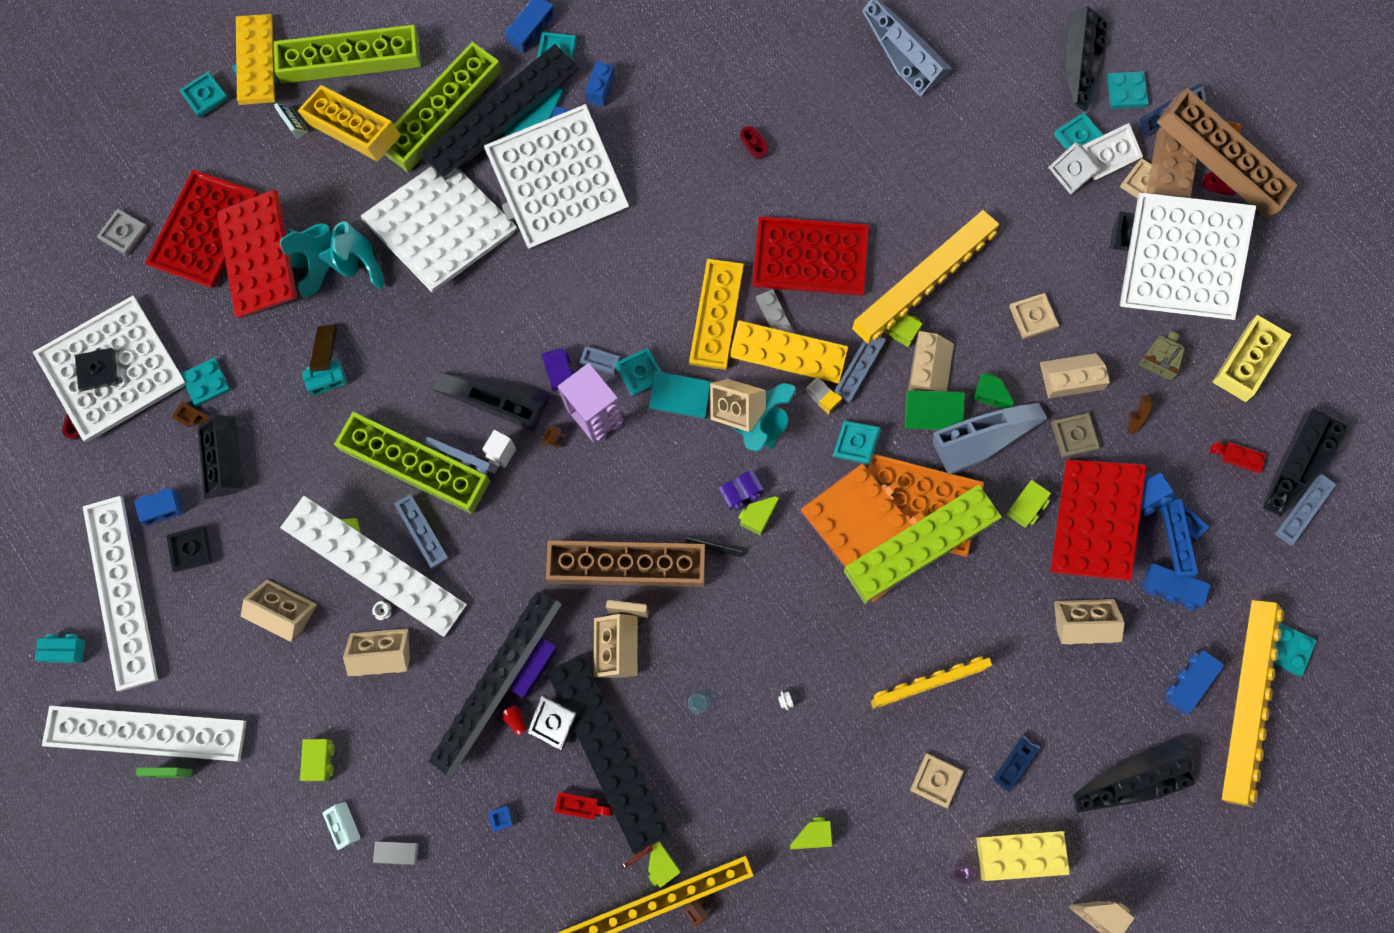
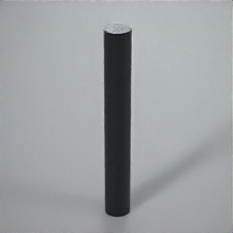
(715, 547)

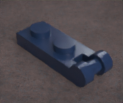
(1016, 763)

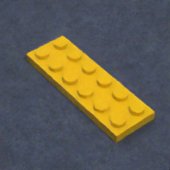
(255, 59)
(716, 314)
(788, 351)
(937, 679)

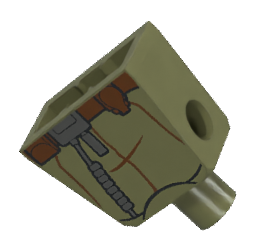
(1164, 356)

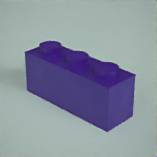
(533, 668)

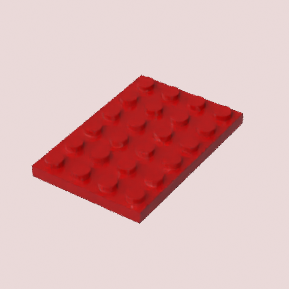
(191, 237)
(810, 256)
(255, 262)
(1099, 520)

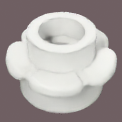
(377, 610)
(785, 700)

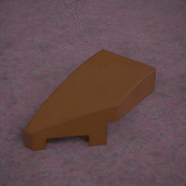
(189, 416)
(1139, 418)

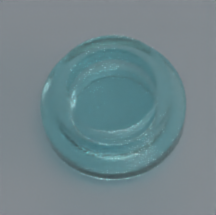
(697, 703)

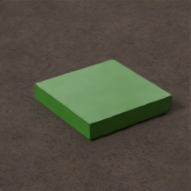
(164, 772)

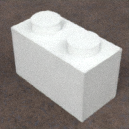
(499, 449)

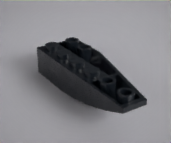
(1084, 53)
(498, 398)
(1304, 459)
(1139, 779)

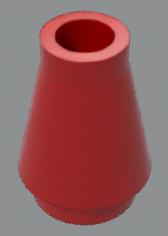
(514, 719)

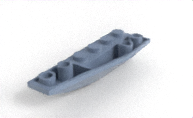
(906, 49)
(984, 435)

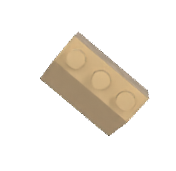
(931, 363)
(1074, 375)
(737, 404)
(277, 610)
(1088, 621)
(615, 646)
(377, 652)
(1104, 916)

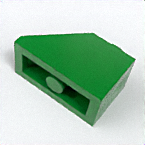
(992, 392)

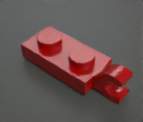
(1239, 456)
(579, 806)

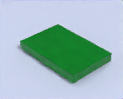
(933, 409)

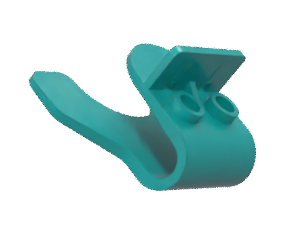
(346, 248)
(304, 252)
(772, 422)

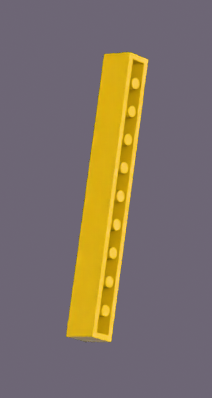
(925, 276)
(1252, 704)
(666, 899)

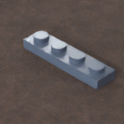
(858, 369)
(468, 460)
(1304, 509)
(421, 531)

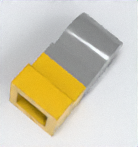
(823, 396)

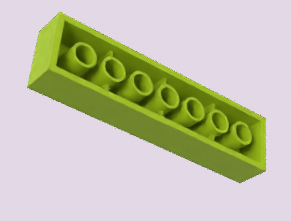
(347, 54)
(443, 104)
(412, 462)
(922, 544)

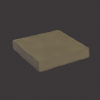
(1075, 435)

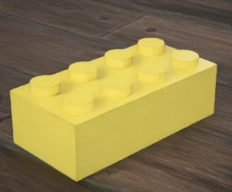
(1251, 358)
(1022, 856)

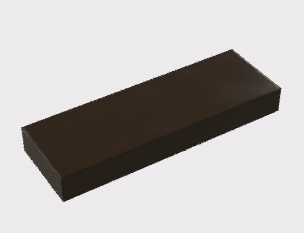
(323, 348)

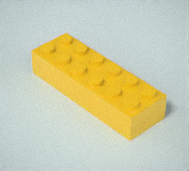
(349, 123)

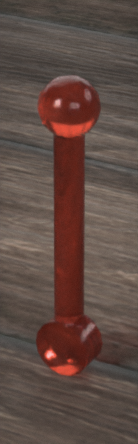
(648, 849)

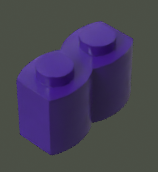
(557, 367)
(740, 490)

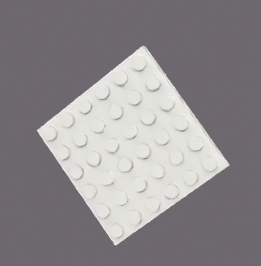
(556, 176)
(438, 225)
(1187, 256)
(142, 364)

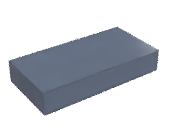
(599, 360)

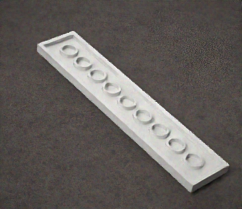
(373, 566)
(120, 594)
(144, 733)

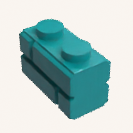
(324, 380)
(60, 650)

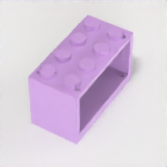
(591, 403)

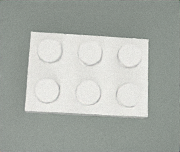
(1113, 150)

